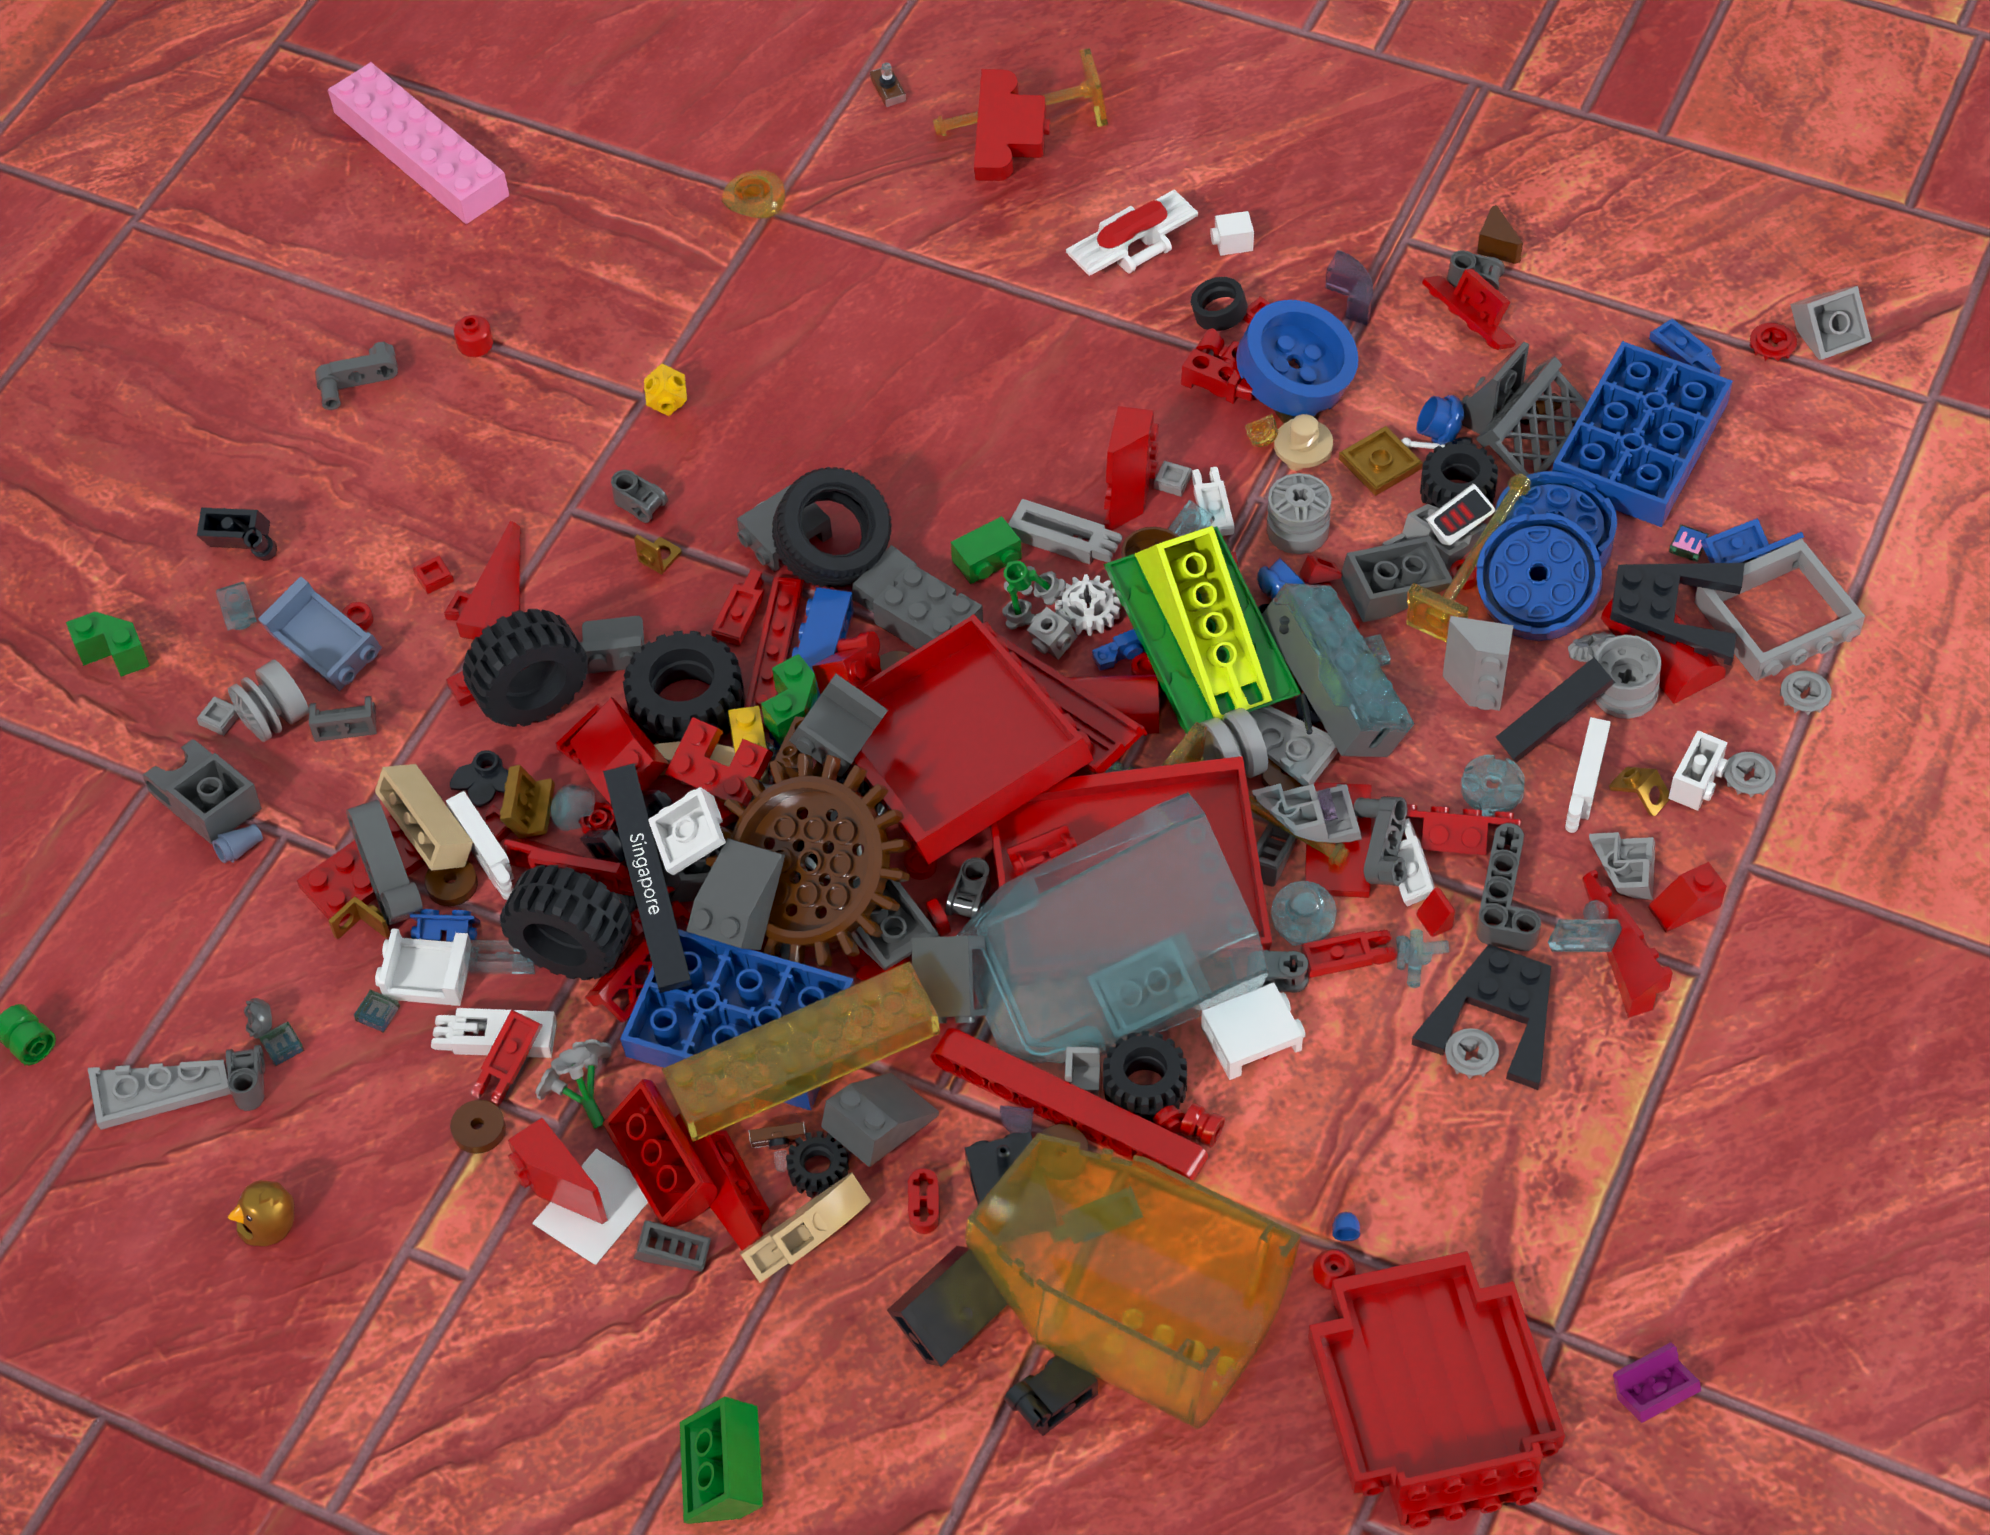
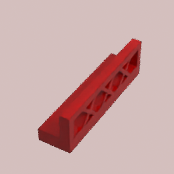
(625, 969)

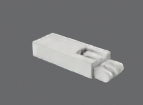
(1587, 773)
(484, 846)
(451, 1031)

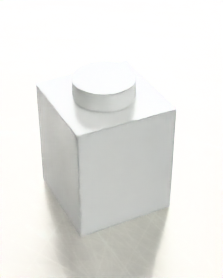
(1233, 233)

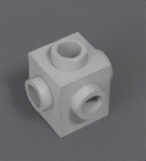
(1051, 632)

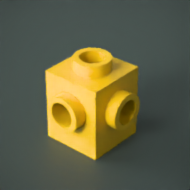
(665, 389)

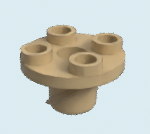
(1303, 442)

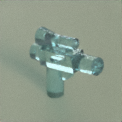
(1417, 953)

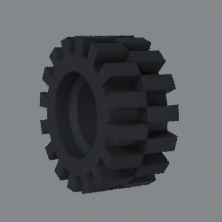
(816, 1147)

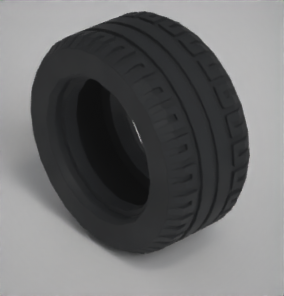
(857, 496)

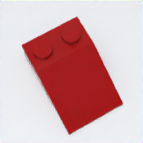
(616, 741)
(553, 1171)

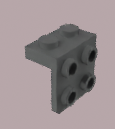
(612, 642)

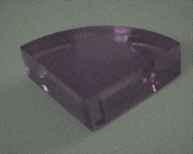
(1327, 805)
(1017, 1118)

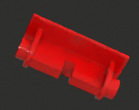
(1040, 849)

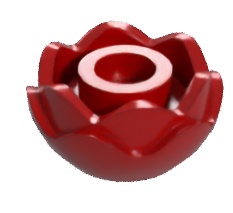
(601, 812)
(1333, 1257)

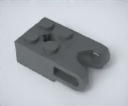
(204, 792)

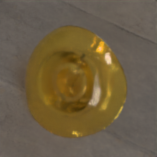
(755, 194)

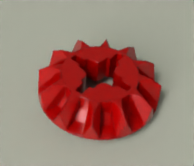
(1779, 334)

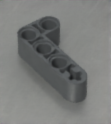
(383, 863)
(1502, 884)

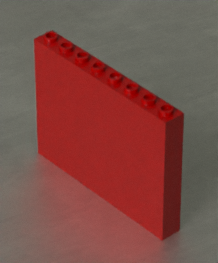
(965, 737)
(1106, 799)

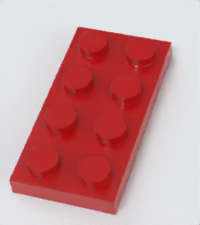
(345, 876)

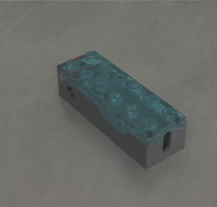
(1337, 670)

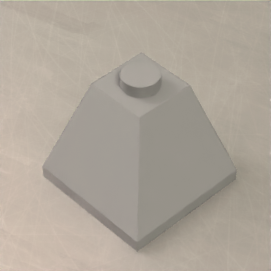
(1832, 322)

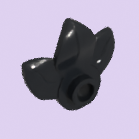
(481, 781)

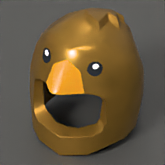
(266, 1211)

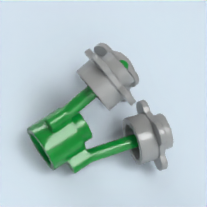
(1020, 579)

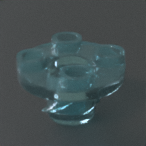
(1303, 912)

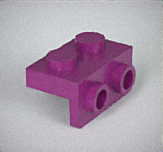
(1655, 1383)

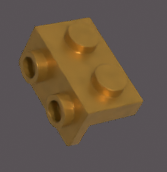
(526, 803)

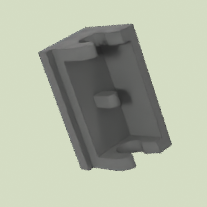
(882, 574)
(343, 722)

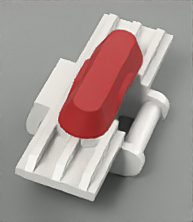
(1118, 231)

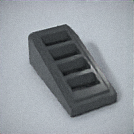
(1275, 852)
(669, 1258)

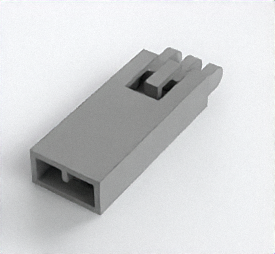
(1055, 532)

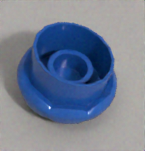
(1441, 419)
(1274, 578)

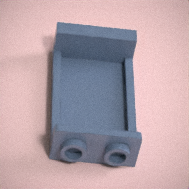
(319, 634)

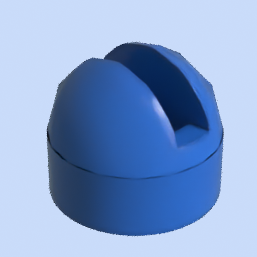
(1346, 1227)

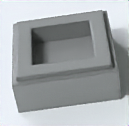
(1172, 478)
(218, 716)

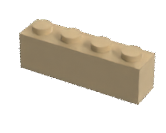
(423, 817)

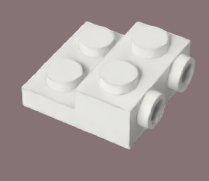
(687, 830)

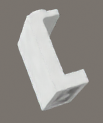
(424, 969)
(1251, 1028)

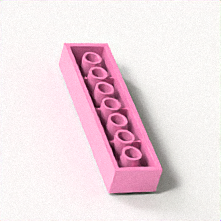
(419, 142)

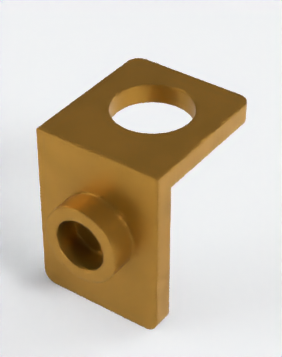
(650, 554)
(1640, 782)
(358, 910)

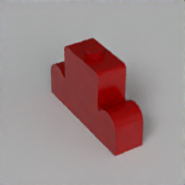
(1006, 125)

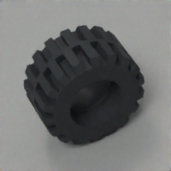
(1457, 463)
(1150, 1054)

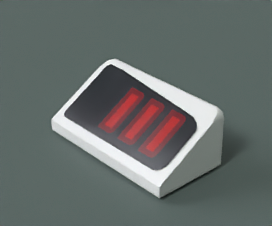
(1460, 515)

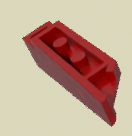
(530, 854)
(738, 1198)

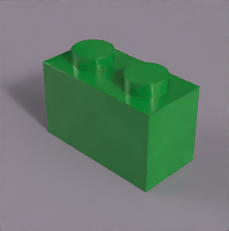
(986, 550)

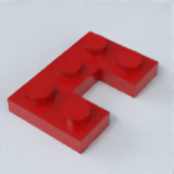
(695, 768)

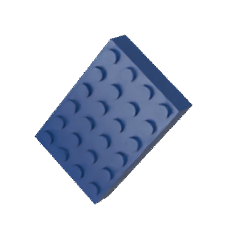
(1644, 431)
(728, 996)

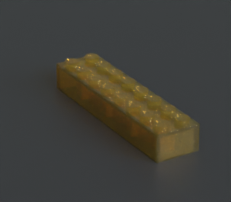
(801, 1051)

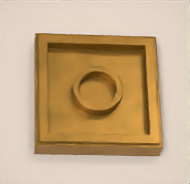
(1380, 460)

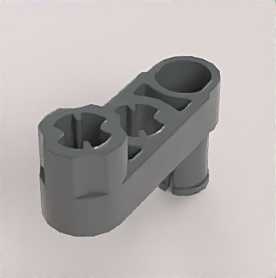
(341, 374)
(1381, 862)

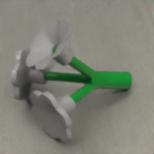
(573, 1061)

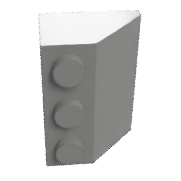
(1477, 660)

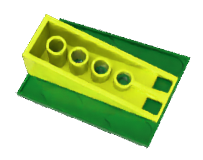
(1201, 628)

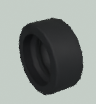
(1214, 289)

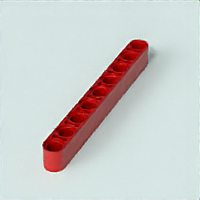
(1065, 1103)

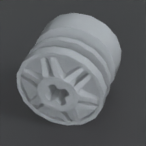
(1298, 513)
(1636, 670)
(273, 697)

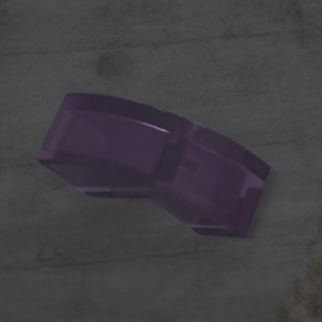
(1351, 279)

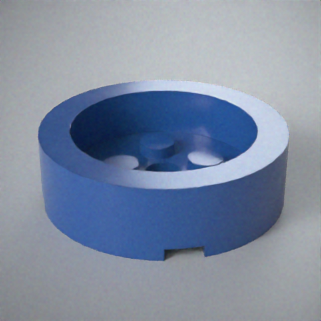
(1316, 342)
(1573, 499)
(1548, 606)

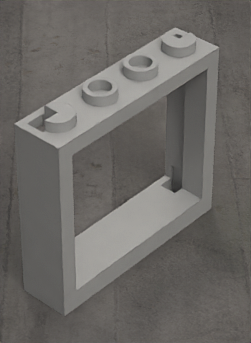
(1799, 649)

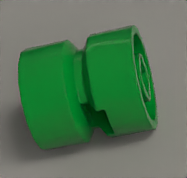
(25, 1035)

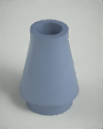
(236, 843)

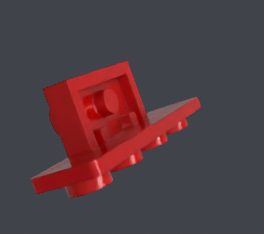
(1476, 304)
(1457, 832)

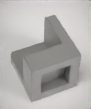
(1083, 1068)

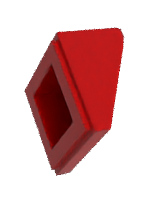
(1319, 570)
(1436, 913)

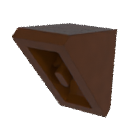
(1499, 239)

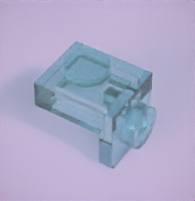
(236, 606)

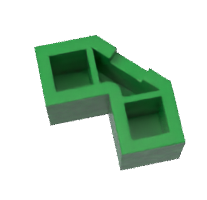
(102, 636)
(795, 696)

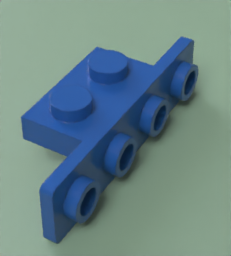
(1742, 544)

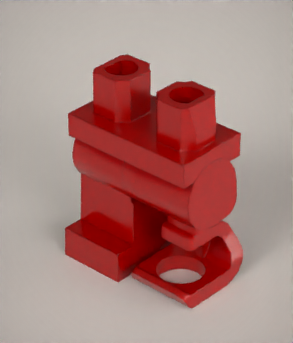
(1215, 372)

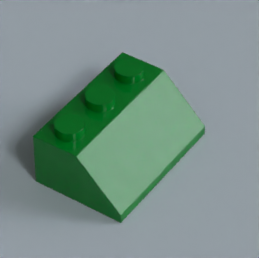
(721, 1462)

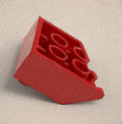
(1130, 465)

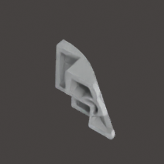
(1418, 527)
(1302, 814)

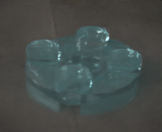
(1490, 800)

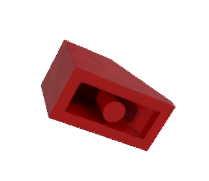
(1688, 897)

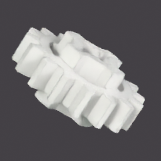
(1102, 602)

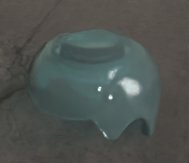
(570, 805)

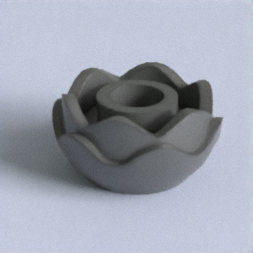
(258, 1017)

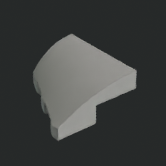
(1627, 863)

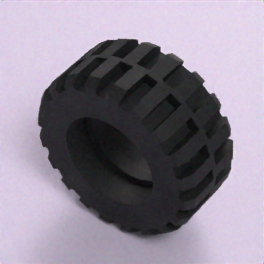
(510, 645)
(678, 659)
(566, 922)

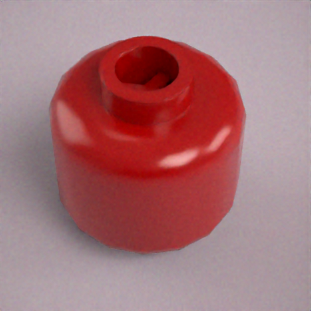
(473, 336)

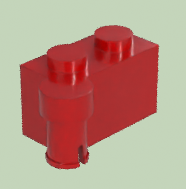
(855, 661)

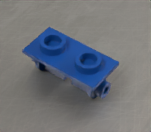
(431, 925)

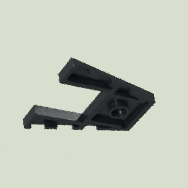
(1648, 598)
(1506, 986)

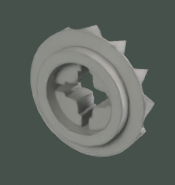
(1587, 646)
(1797, 683)
(1743, 763)
(1468, 1040)

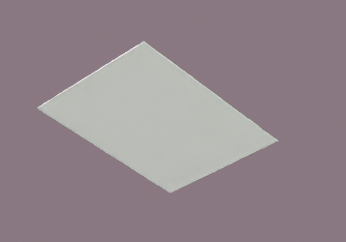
(621, 1202)

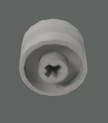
(1235, 737)

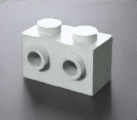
(1698, 770)

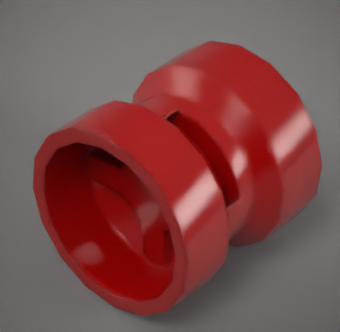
(1202, 1125)

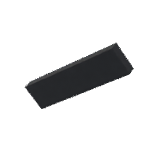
(1555, 709)

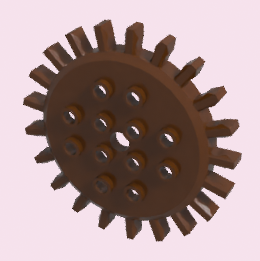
(777, 816)

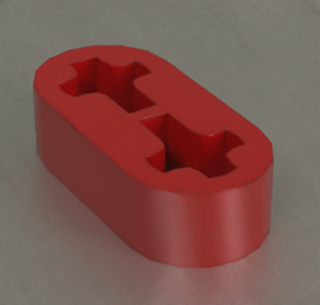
(916, 1201)

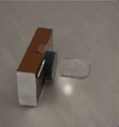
(887, 85)
(777, 1138)

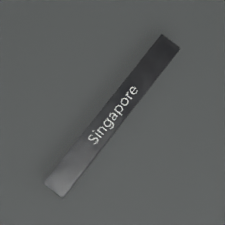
(647, 879)

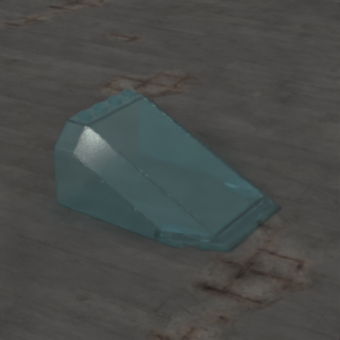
(1115, 938)

